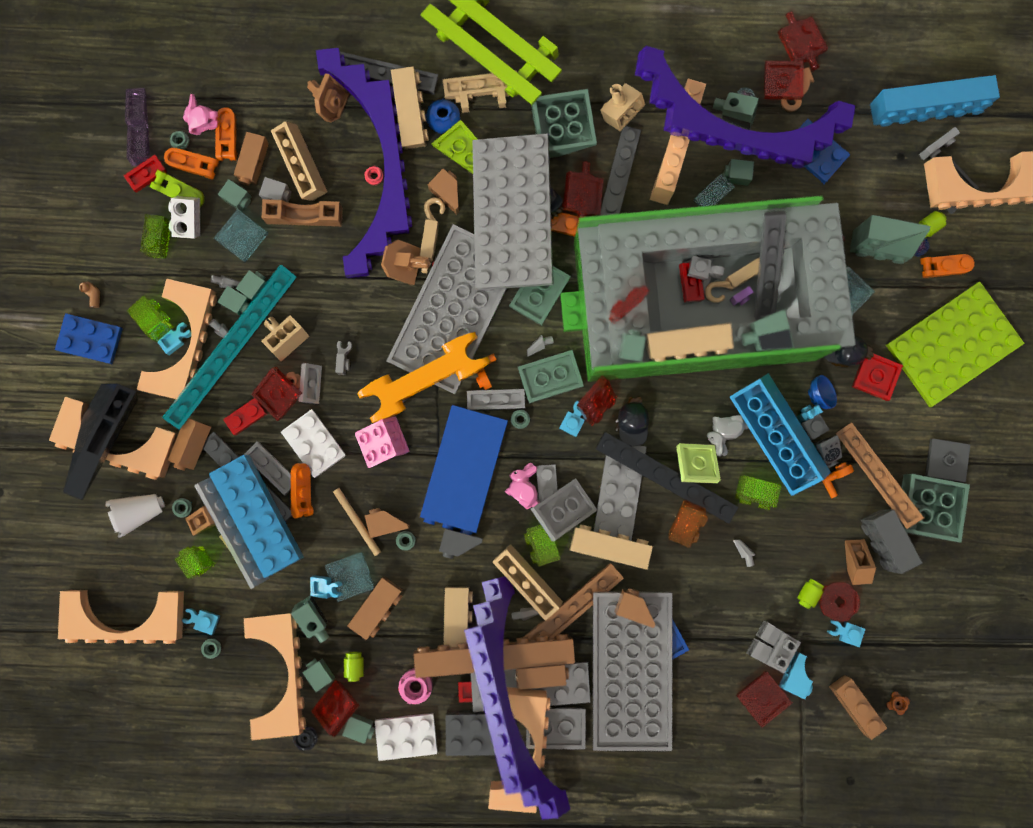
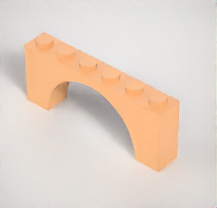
(675, 153)
(949, 189)
(197, 305)
(150, 458)
(79, 621)
(529, 709)
(287, 716)

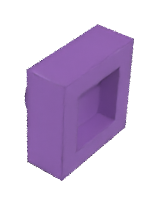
(742, 297)

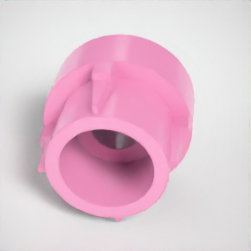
(409, 694)

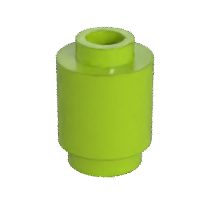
(936, 221)
(810, 594)
(353, 666)

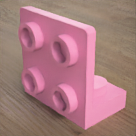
(381, 441)

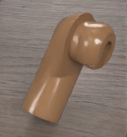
(93, 292)

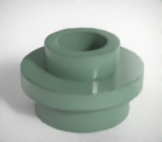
(179, 135)
(524, 414)
(176, 507)
(399, 542)
(205, 648)

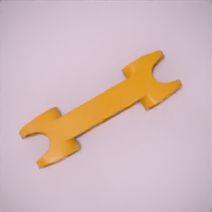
(453, 362)

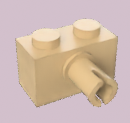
(622, 106)
(284, 337)

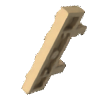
(478, 85)

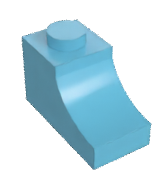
(795, 677)

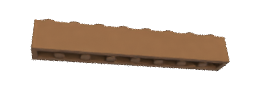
(517, 655)

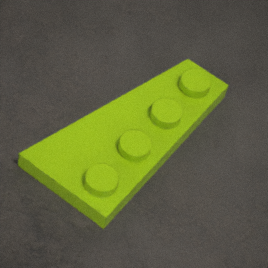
(457, 145)

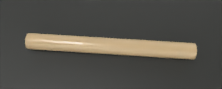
(357, 522)

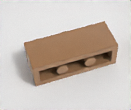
(376, 608)
(858, 707)

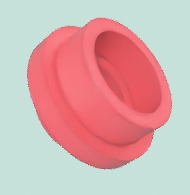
(374, 170)

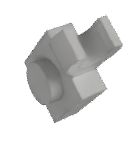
(701, 269)
(342, 362)

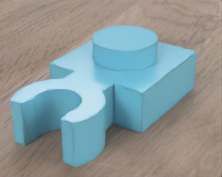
(173, 339)
(809, 412)
(572, 422)
(323, 587)
(204, 621)
(848, 633)

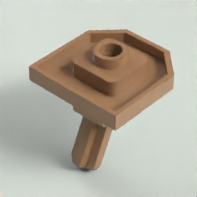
(329, 97)
(402, 261)

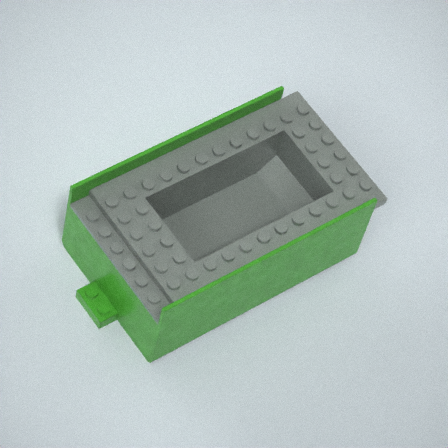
(646, 250)

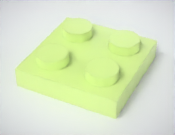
(698, 463)

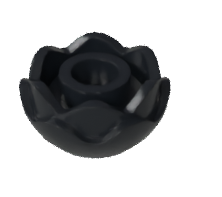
(306, 744)

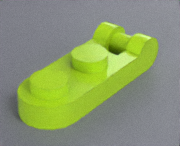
(175, 187)

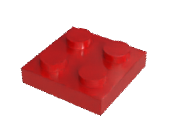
(878, 377)

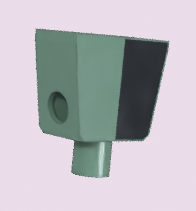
(737, 109)
(769, 333)
(307, 612)

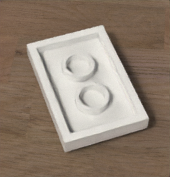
(313, 443)
(406, 736)

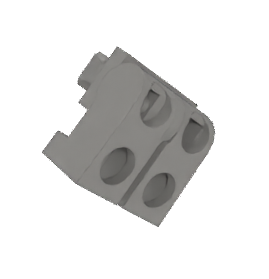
(783, 647)

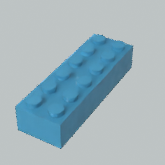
(934, 100)
(780, 435)
(256, 515)

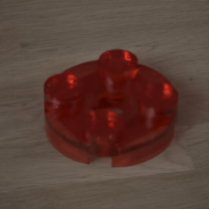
(846, 593)

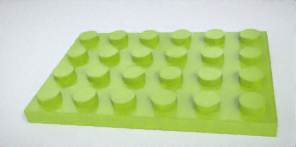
(954, 344)

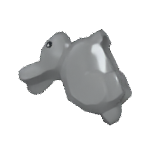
(725, 429)

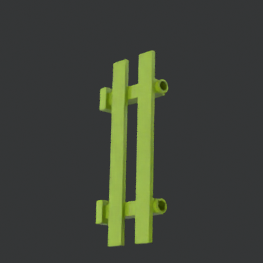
(516, 82)

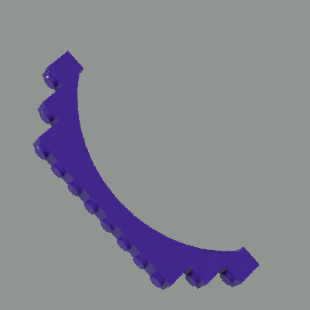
(377, 102)
(691, 120)
(515, 763)

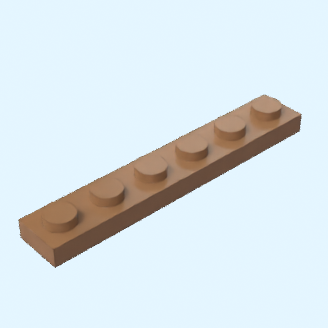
(879, 475)
(576, 604)

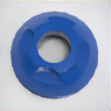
(440, 124)
(822, 392)

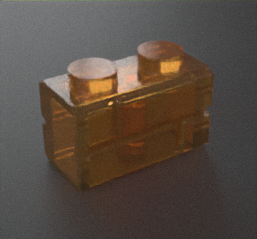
(687, 524)

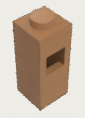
(251, 159)
(189, 444)
(542, 677)

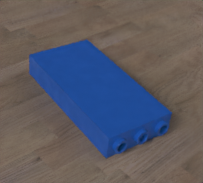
(463, 470)

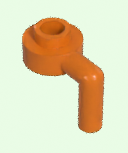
(483, 380)
(841, 470)

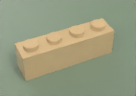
(409, 108)
(299, 161)
(688, 341)
(611, 548)
(528, 582)
(456, 614)

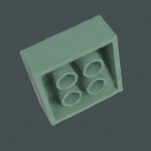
(566, 120)
(888, 239)
(941, 505)

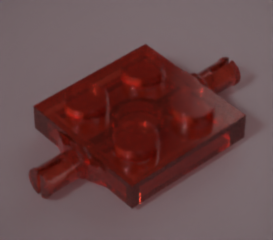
(802, 40)
(583, 192)

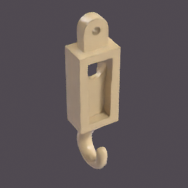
(430, 231)
(734, 280)

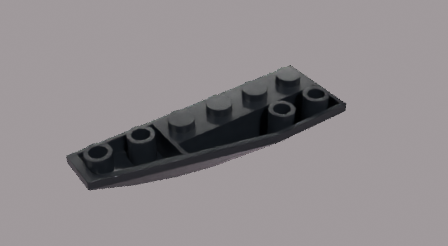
(97, 435)

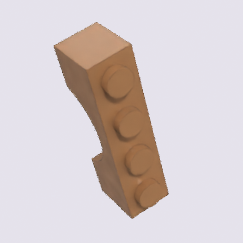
(284, 213)

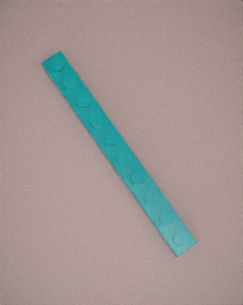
(229, 347)

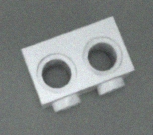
(190, 217)

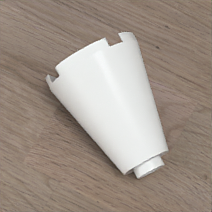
(133, 512)

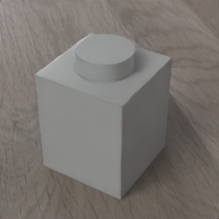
(274, 190)

